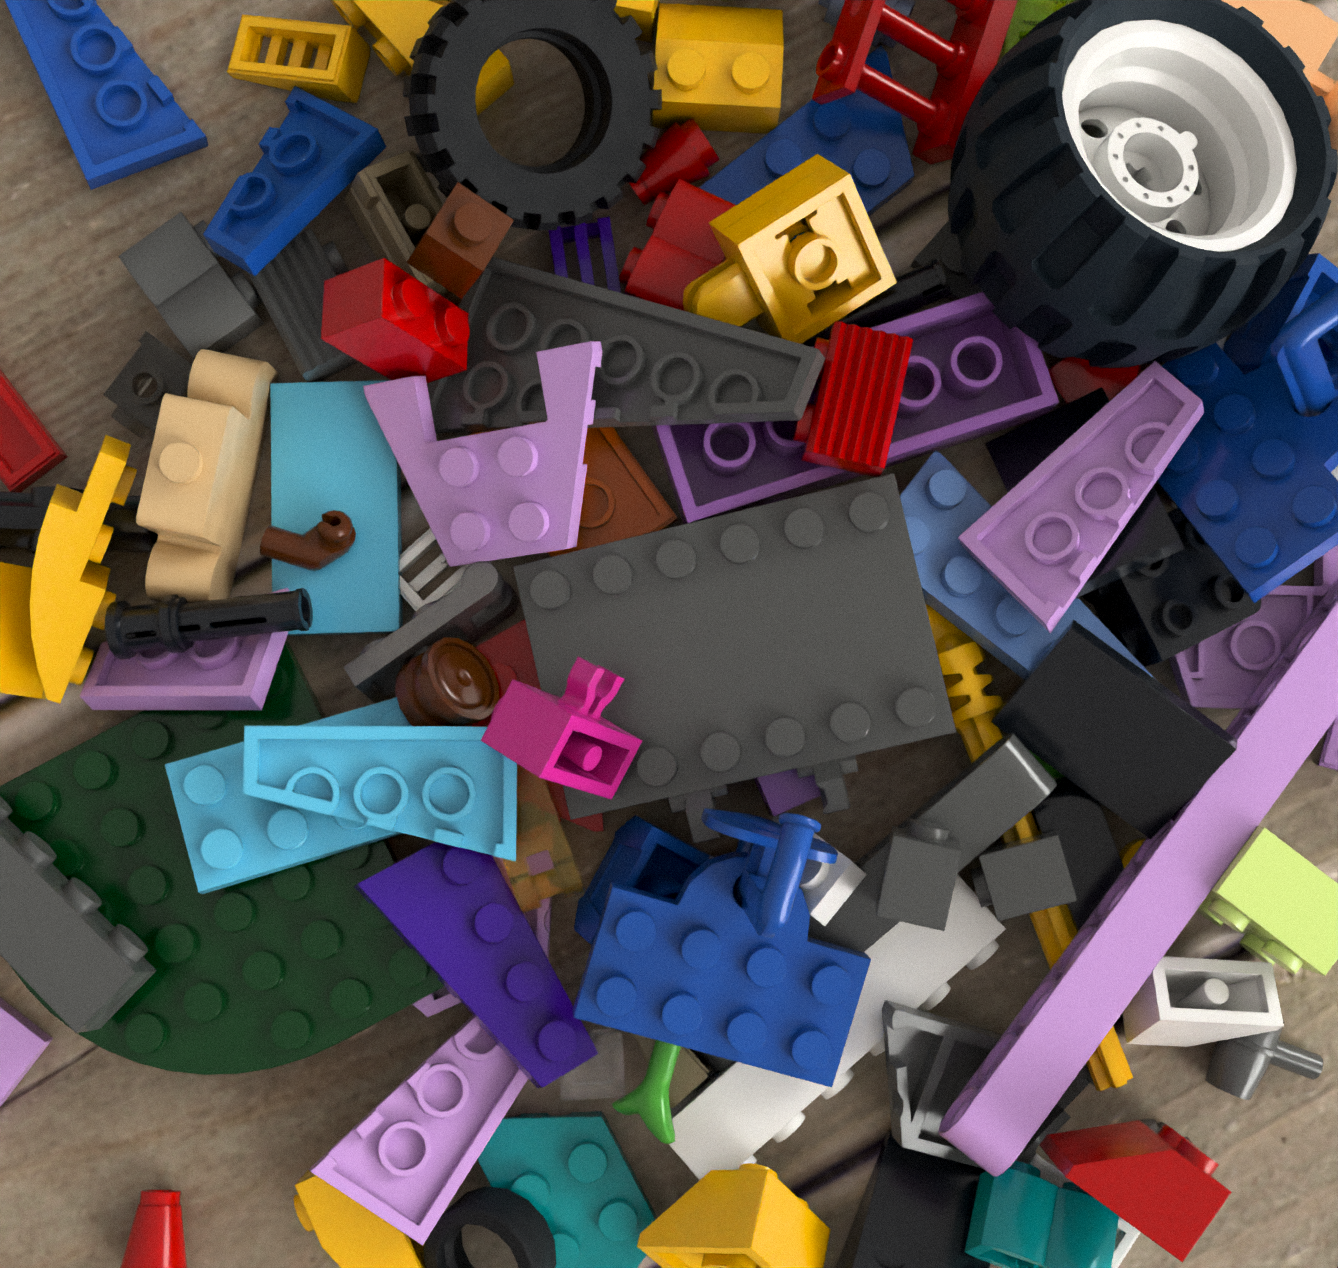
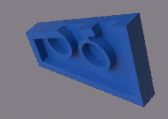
(295, 179)

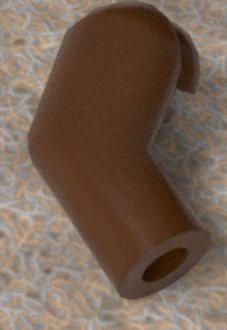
(314, 548)

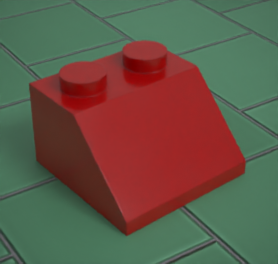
(1144, 1177)

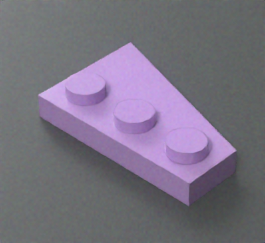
(208, 676)

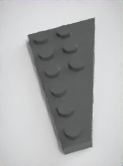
(653, 367)

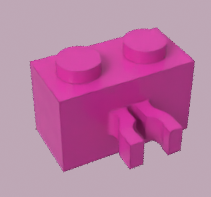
(565, 735)

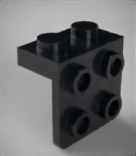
(1172, 600)

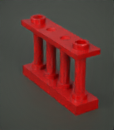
(960, 65)

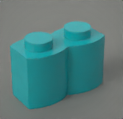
(1037, 1225)

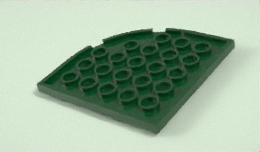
(240, 970)

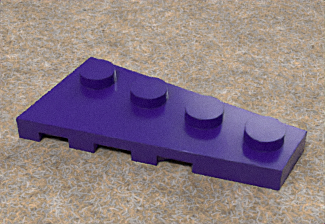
(480, 945)

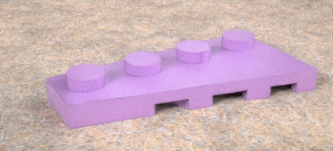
(1076, 502)

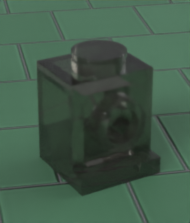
(149, 362)

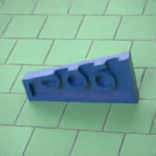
(102, 91)

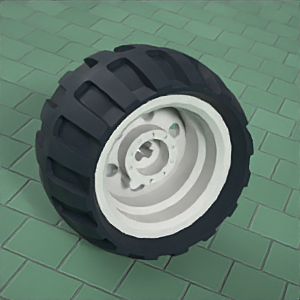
(1140, 178)

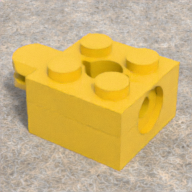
(797, 284)

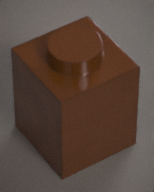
(460, 241)

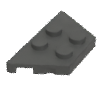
(929, 1067)

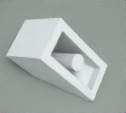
(1203, 1002)

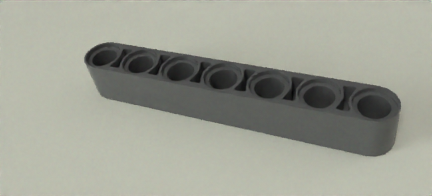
(975, 808)

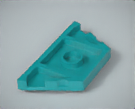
(576, 1181)

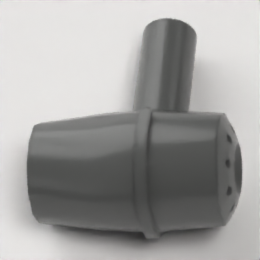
(1242, 1062)

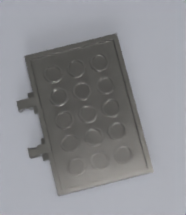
(747, 645)

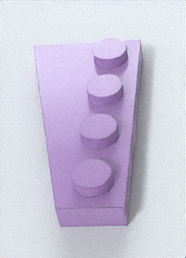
(426, 1133)

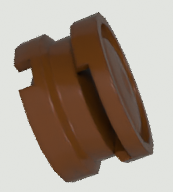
(447, 685)

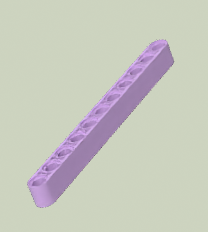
(1149, 904)

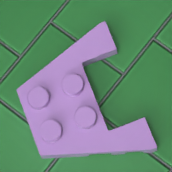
(499, 488)
(1233, 662)

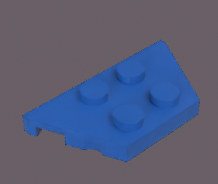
(848, 132)

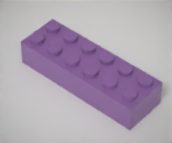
(960, 384)

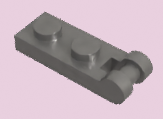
(464, 614)

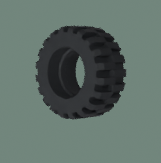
(613, 123)

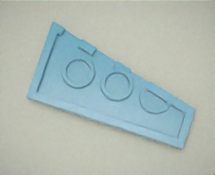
(395, 778)

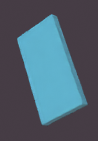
(337, 458)

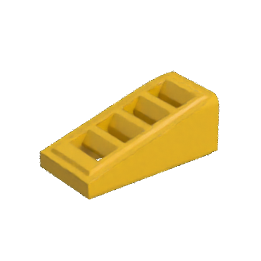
(337, 66)

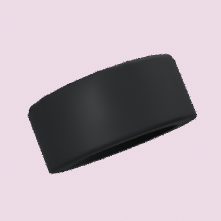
(501, 1212)

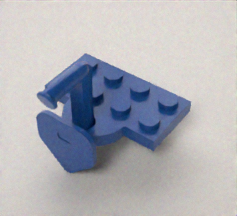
(1263, 453)
(727, 971)

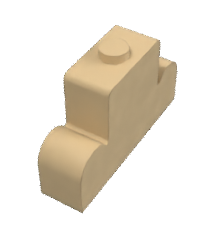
(204, 476)

